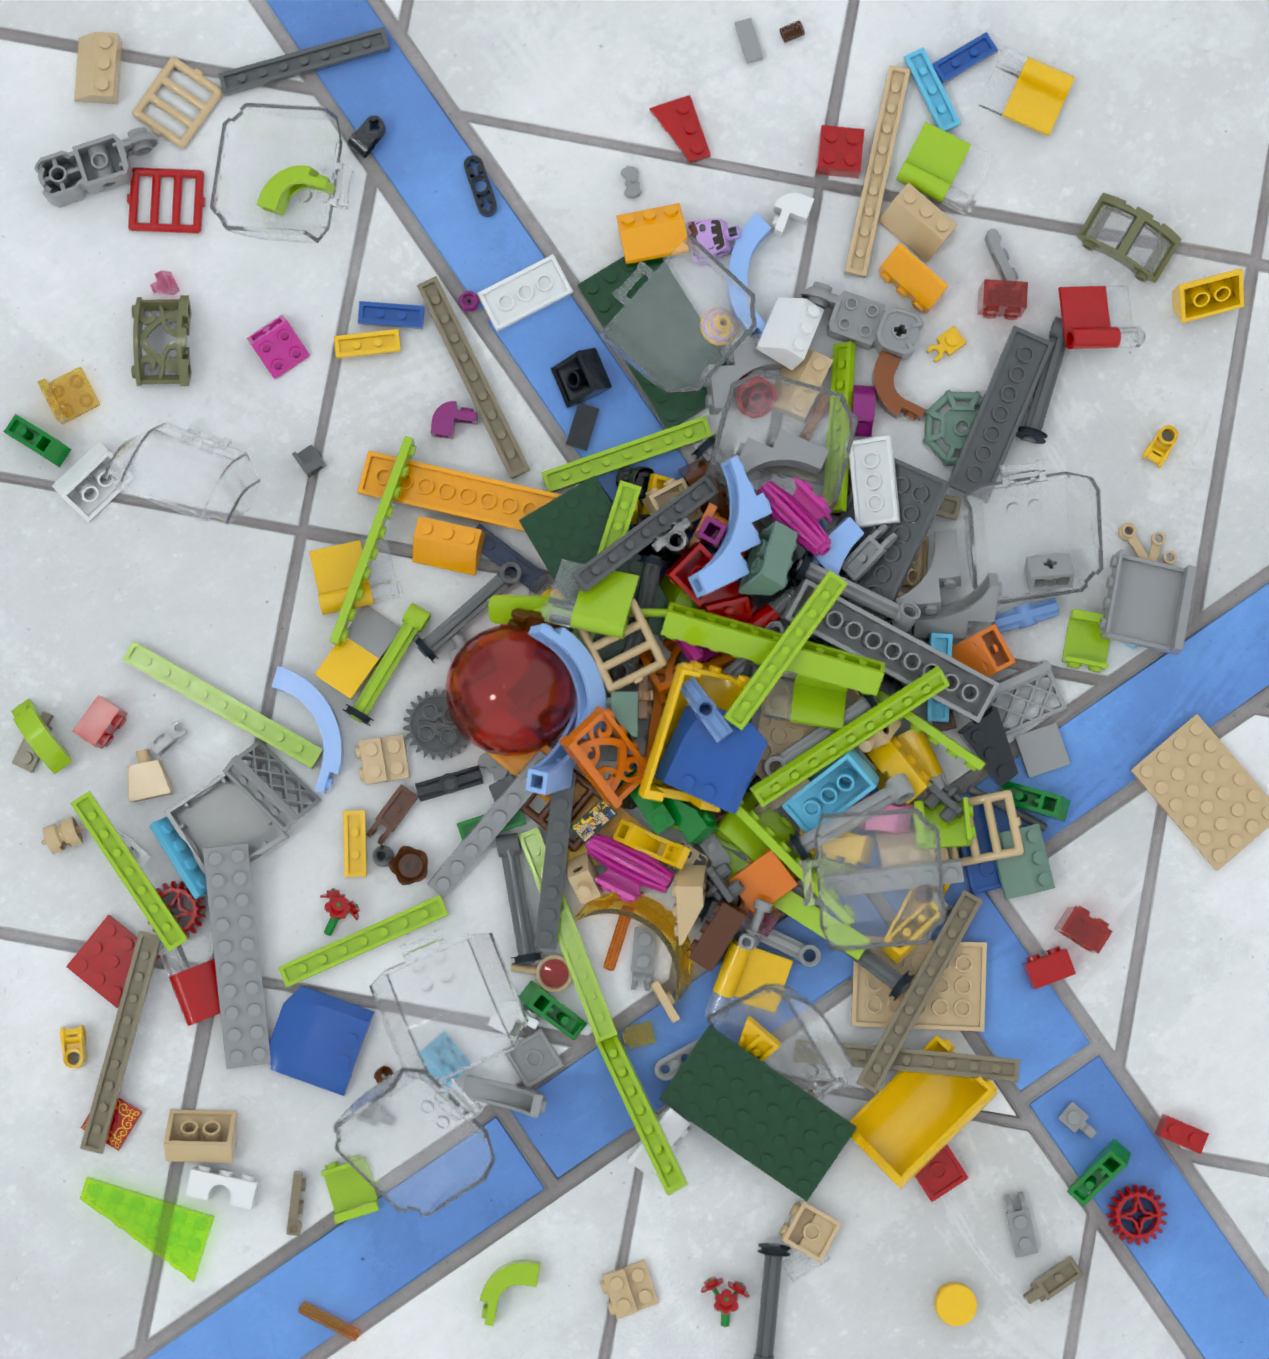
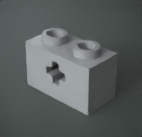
(1049, 571)

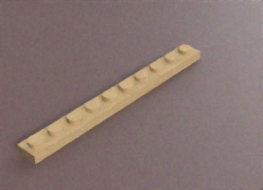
(877, 171)

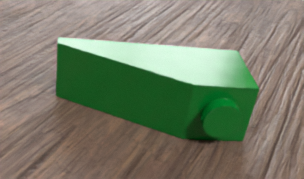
(37, 440)
(1038, 801)
(652, 810)
(692, 821)
(552, 1010)
(1100, 1172)

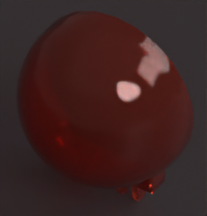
(509, 692)

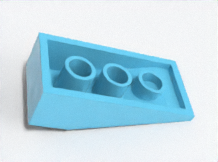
(832, 790)

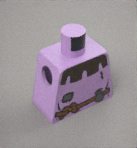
(714, 235)

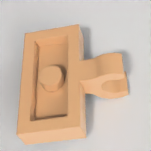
(644, 695)

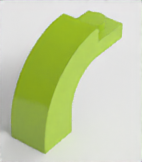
(286, 183)
(40, 737)
(513, 1273)

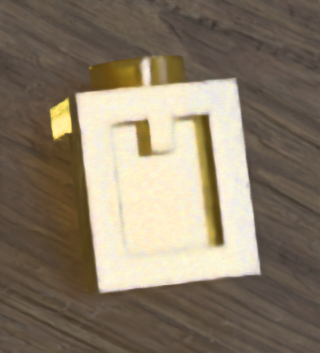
(639, 1035)

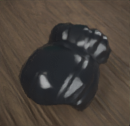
(637, 476)

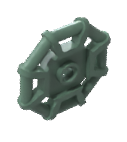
(948, 423)

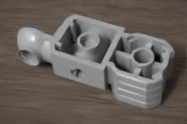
(91, 166)
(866, 321)

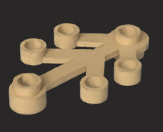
(1139, 550)

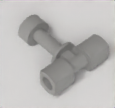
(752, 938)

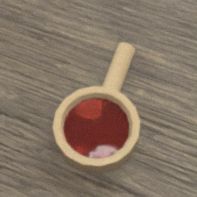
(550, 973)

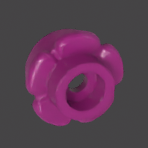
(468, 295)

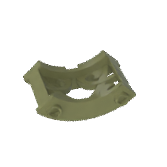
(181, 314)

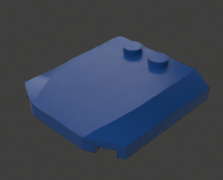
(708, 768)
(318, 1039)

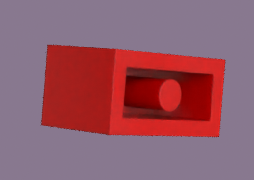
(1048, 968)
(1181, 1133)

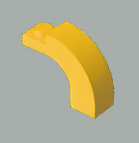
(651, 844)

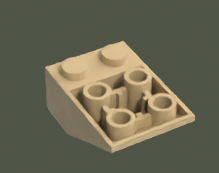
(689, 896)

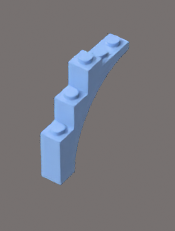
(740, 535)
(842, 539)
(556, 769)

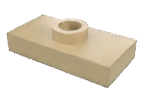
(666, 1000)

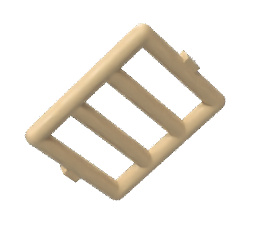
(192, 125)
(650, 643)
(1014, 822)

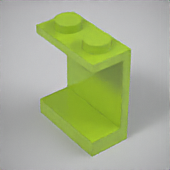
(1083, 642)
(956, 833)
(349, 1192)

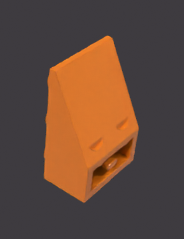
(984, 652)

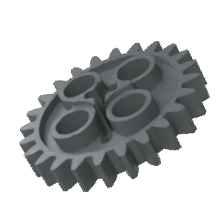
(435, 744)

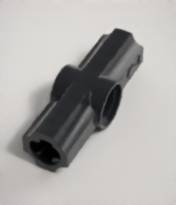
(435, 787)

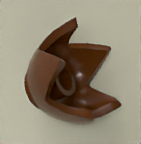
(399, 862)

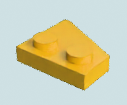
(758, 1040)

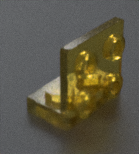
(69, 395)

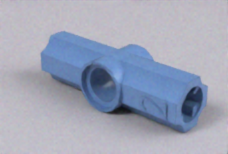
(1026, 615)
(714, 721)

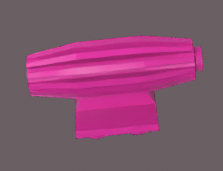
(800, 514)
(627, 868)

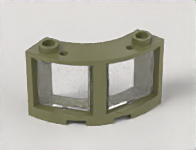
(1129, 237)

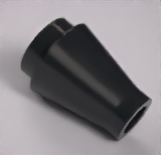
(389, 855)

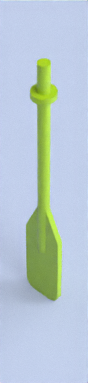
(501, 607)

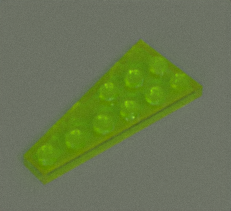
(161, 1226)

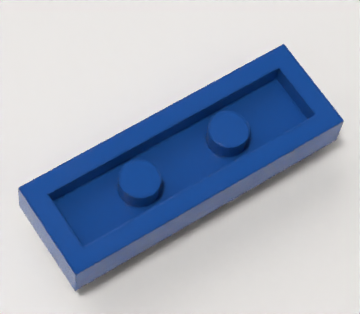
(964, 57)
(391, 315)

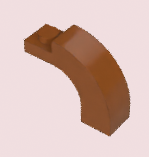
(885, 390)

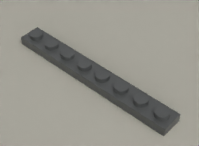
(304, 61)
(643, 534)
(554, 867)

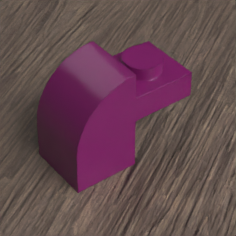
(864, 409)
(445, 417)
(712, 532)

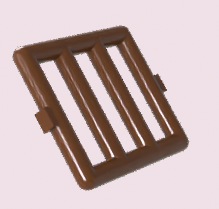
(540, 818)

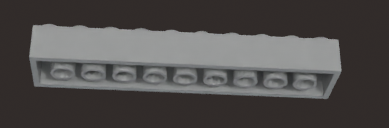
(904, 655)

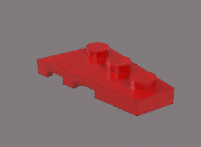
(683, 126)

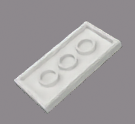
(525, 293)
(874, 482)

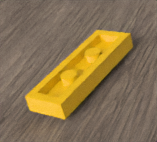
(367, 344)
(355, 843)

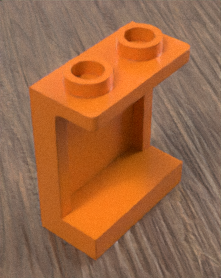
(764, 879)

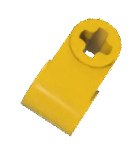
(1158, 448)
(74, 1044)

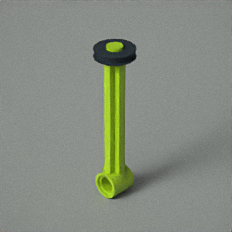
(413, 622)

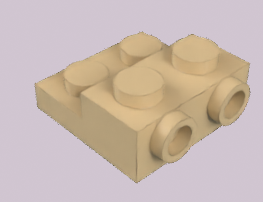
(658, 498)
(383, 759)
(809, 1230)
(629, 1289)

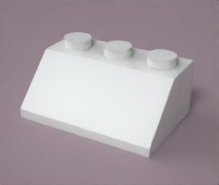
(790, 330)
(85, 483)
(674, 1126)

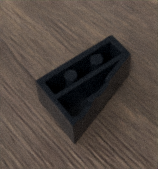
(991, 745)

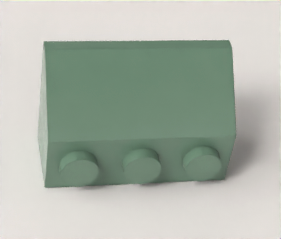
(769, 561)
(625, 708)
(1026, 872)

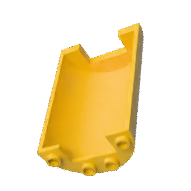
(721, 689)
(918, 1117)

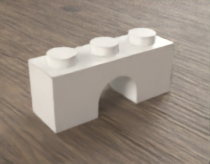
(242, 1189)

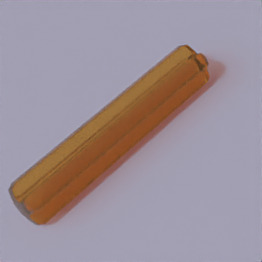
(616, 942)
(329, 1321)

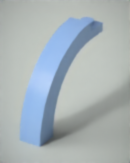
(751, 236)
(581, 667)
(325, 717)

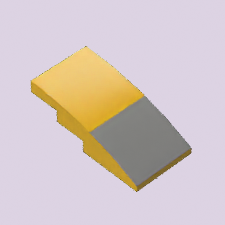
(355, 659)

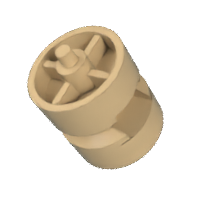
(59, 836)

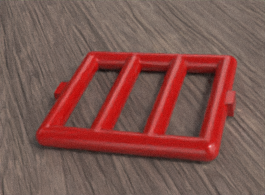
(175, 226)

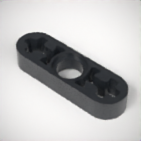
(490, 198)

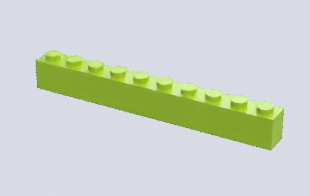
(755, 643)

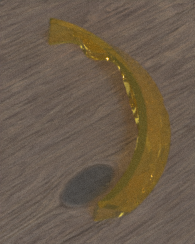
(658, 920)

